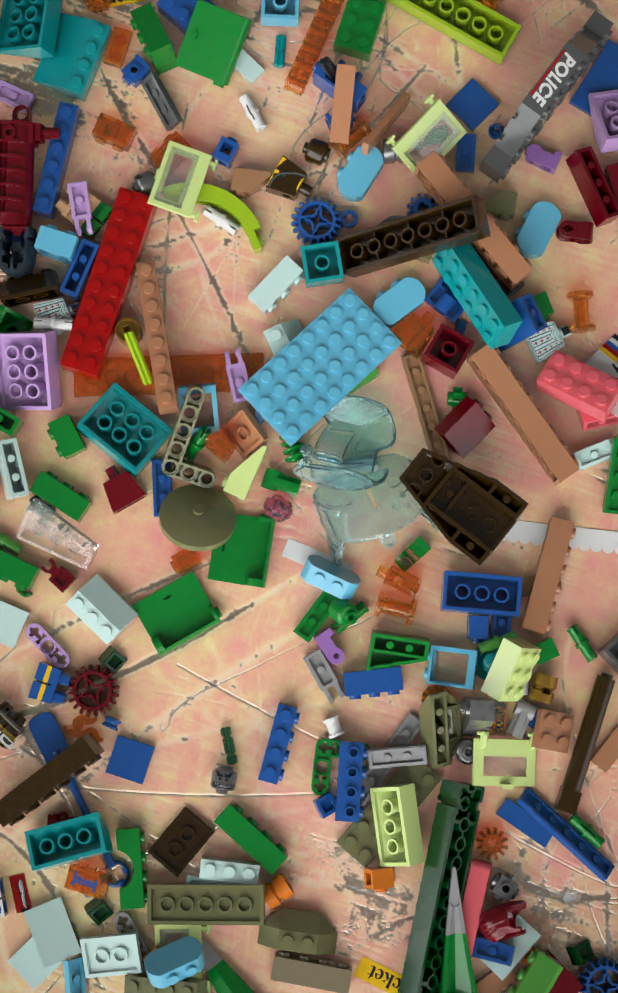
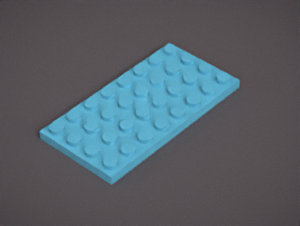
(319, 366)

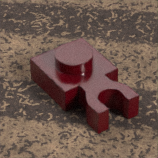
(60, 577)

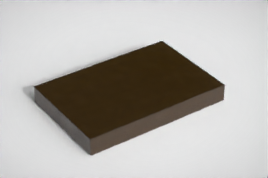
(181, 841)

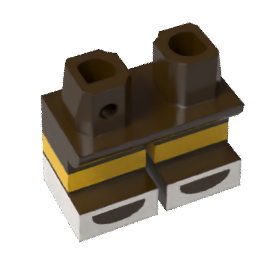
(9, 727)

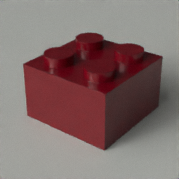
(447, 351)

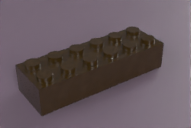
(52, 776)

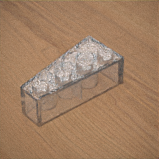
(56, 535)

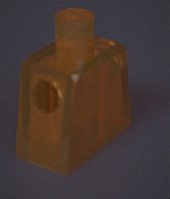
(414, 332)
(407, 583)

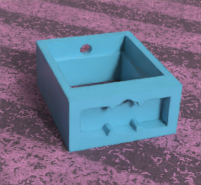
(208, 388)
(429, 672)

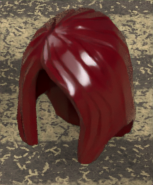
(500, 921)

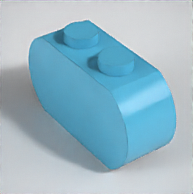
(359, 174)
(537, 229)
(399, 301)
(329, 578)
(174, 962)

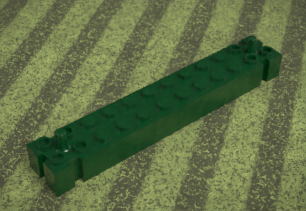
(449, 845)

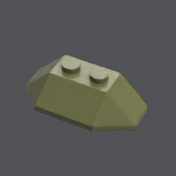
(440, 727)
(298, 932)

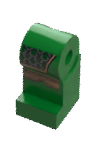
(412, 554)

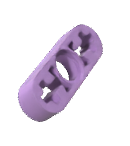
(34, 639)

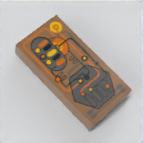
(499, 725)

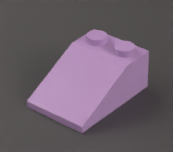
(605, 119)

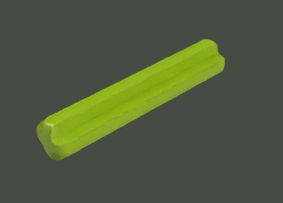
(138, 357)

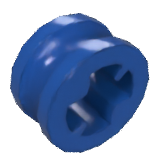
(353, 222)
(111, 722)

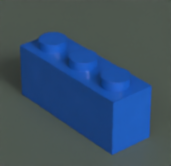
(79, 270)
(373, 682)

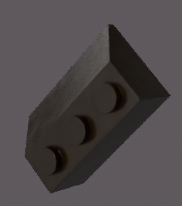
(30, 288)

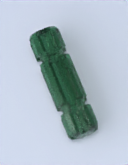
(228, 744)

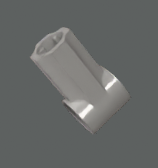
(523, 713)

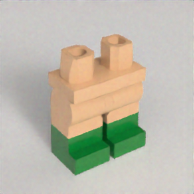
(100, 212)

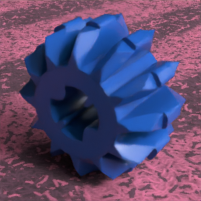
(420, 202)

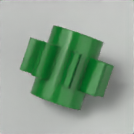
(456, 396)

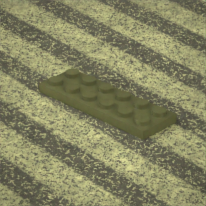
(360, 837)
(206, 904)

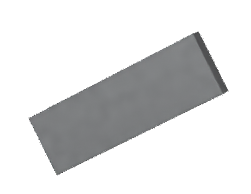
(397, 756)

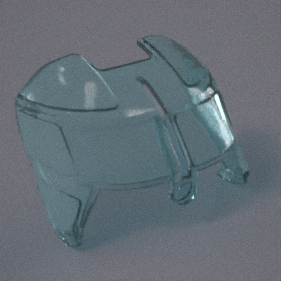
(352, 437)
(353, 519)

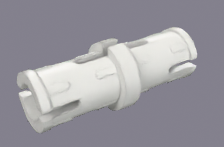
(252, 112)
(221, 220)
(53, 323)

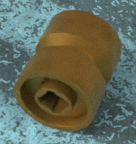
(125, 325)
(548, 683)

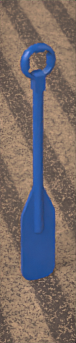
(52, 743)

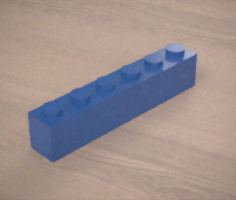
(56, 161)

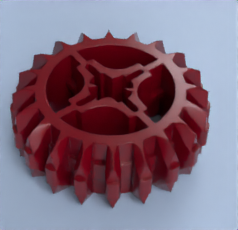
(96, 698)

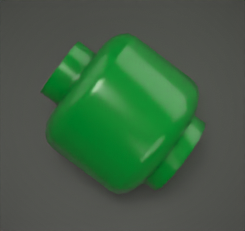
(342, 611)

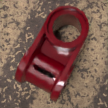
(579, 232)

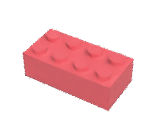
(579, 385)

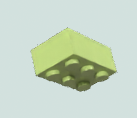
(511, 669)

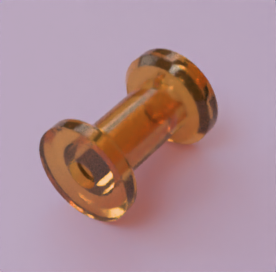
(356, 134)
(581, 311)
(395, 608)

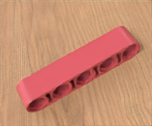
(474, 898)

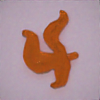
(78, 724)

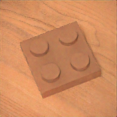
(244, 432)
(552, 730)

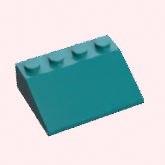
(29, 27)
(76, 58)
(124, 429)

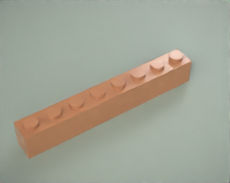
(157, 337)

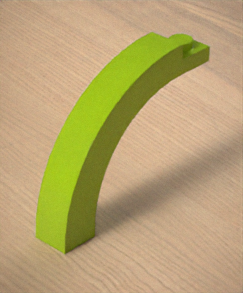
(235, 208)

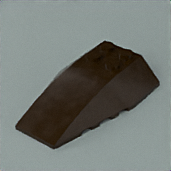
(463, 503)

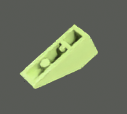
(242, 477)

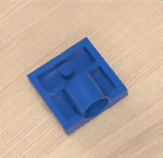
(444, 302)

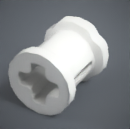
(333, 726)

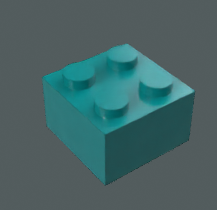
(322, 264)

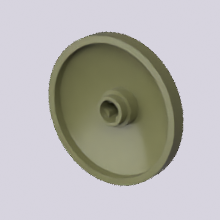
(197, 518)

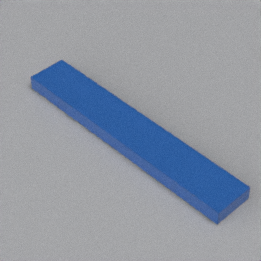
(565, 834)

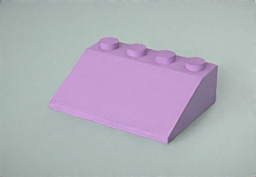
(29, 371)

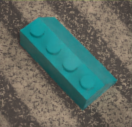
(68, 841)

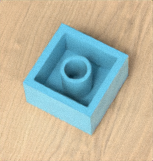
(280, 13)
(56, 244)

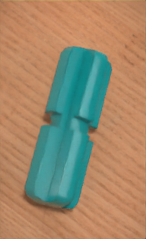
(280, 51)

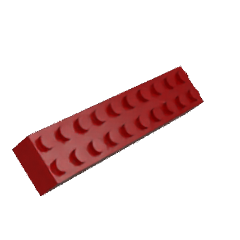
(108, 284)

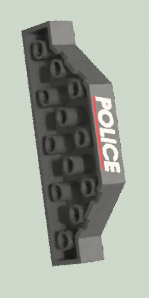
(546, 96)

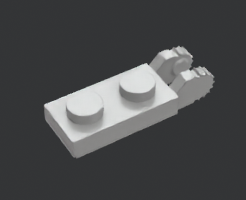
(322, 673)

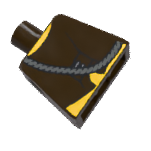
(288, 181)

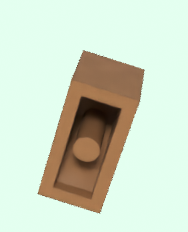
(248, 181)

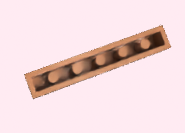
(547, 576)

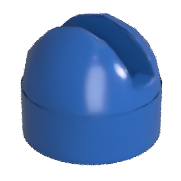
(495, 133)

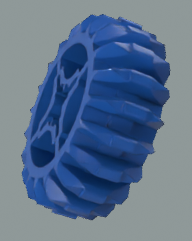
(310, 219)
(604, 975)

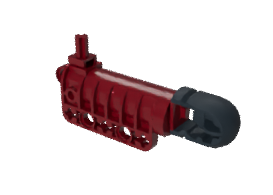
(17, 154)

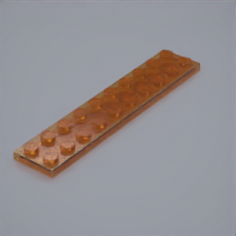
(186, 371)

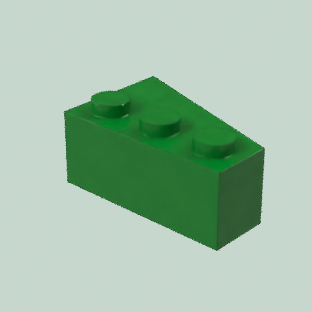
(153, 37)
(394, 649)

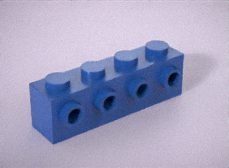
(277, 744)
(349, 781)

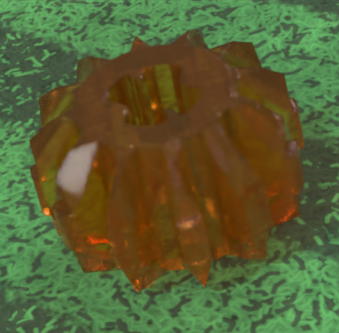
(484, 842)

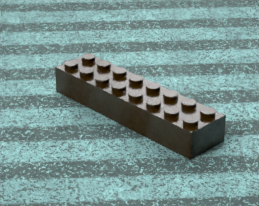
(414, 236)

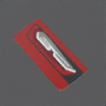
(20, 893)

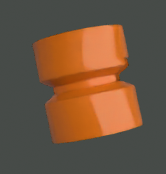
(276, 890)

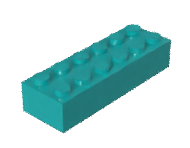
(478, 294)

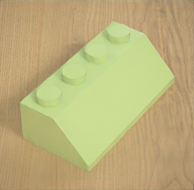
(397, 825)

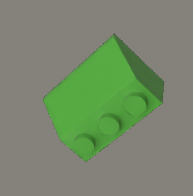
(538, 975)

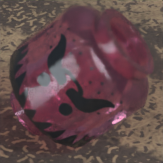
(278, 508)

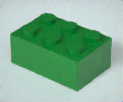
(359, 28)

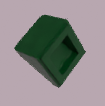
(112, 659)
(98, 910)
(580, 952)

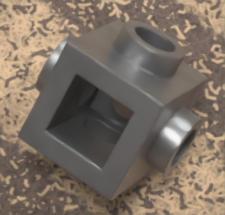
(499, 881)

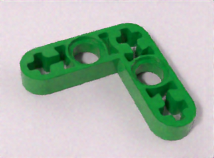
(326, 757)

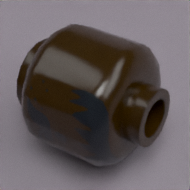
(316, 151)

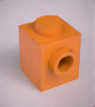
(379, 878)

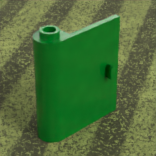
(216, 45)
(246, 553)
(179, 617)

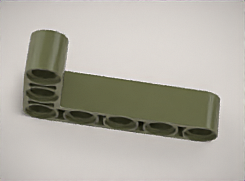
(183, 440)

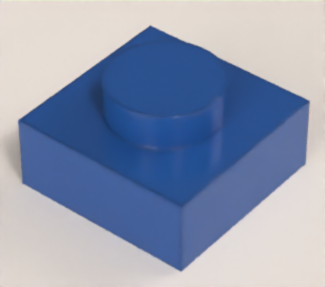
(325, 804)

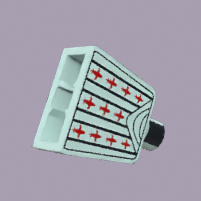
(56, 308)
(546, 341)

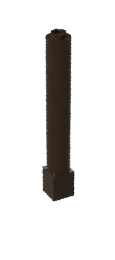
(570, 791)

